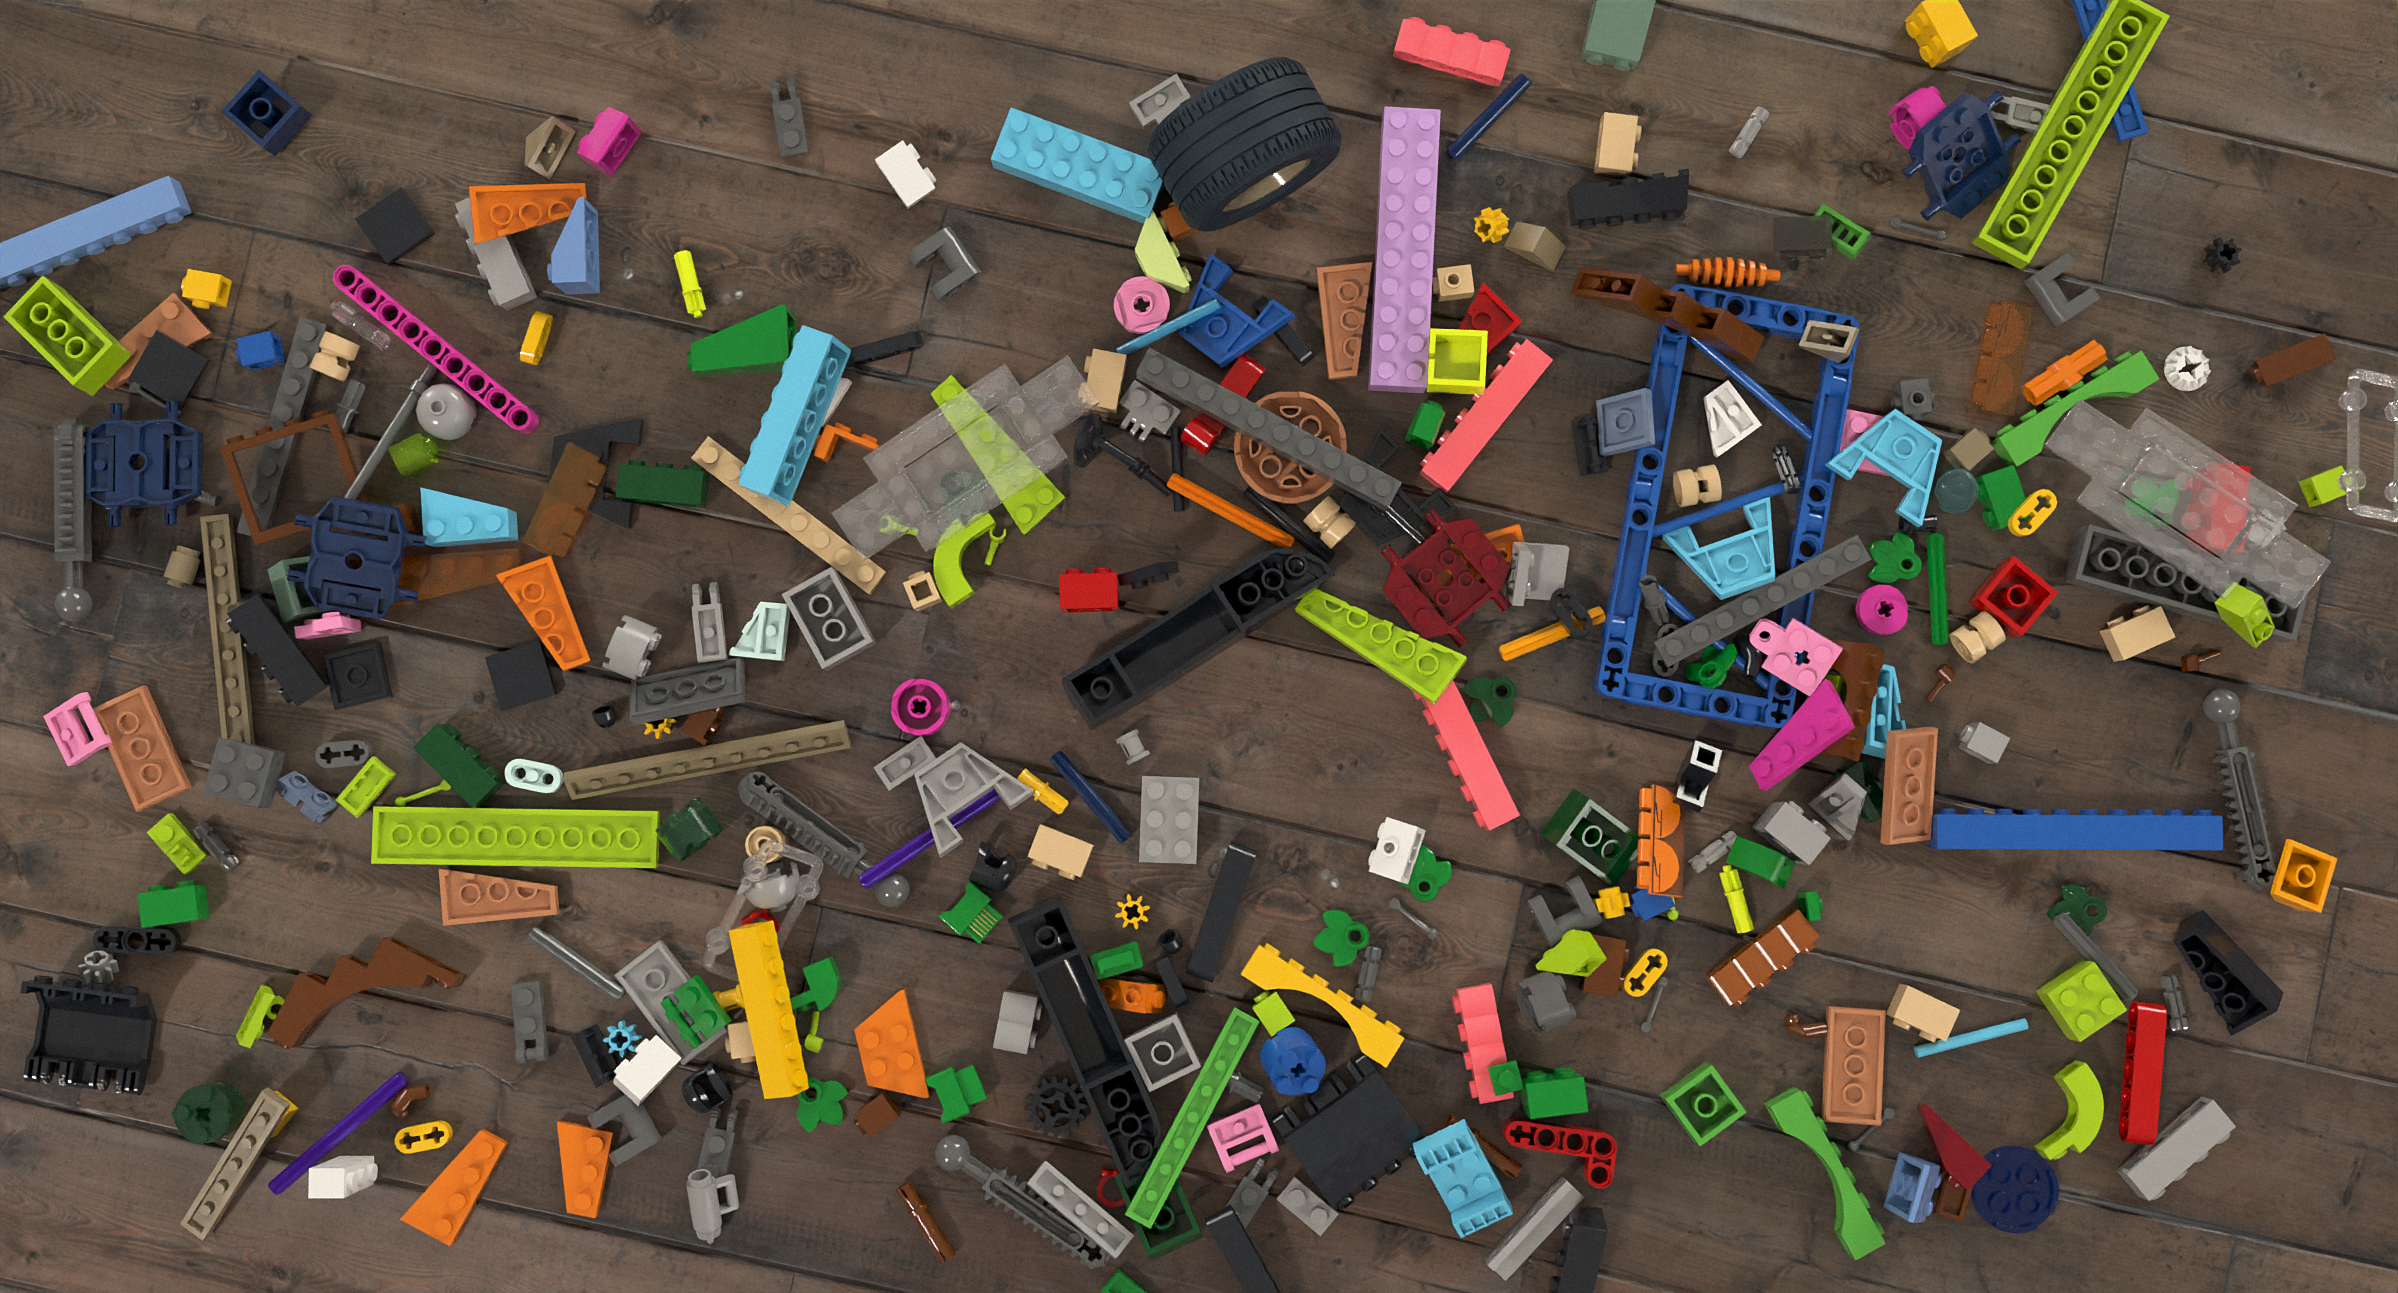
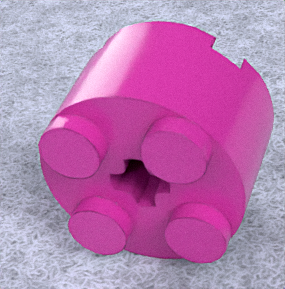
(1914, 113)
(904, 706)

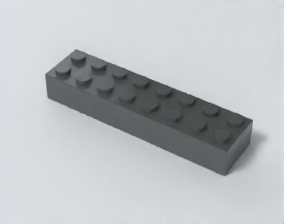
(2127, 570)

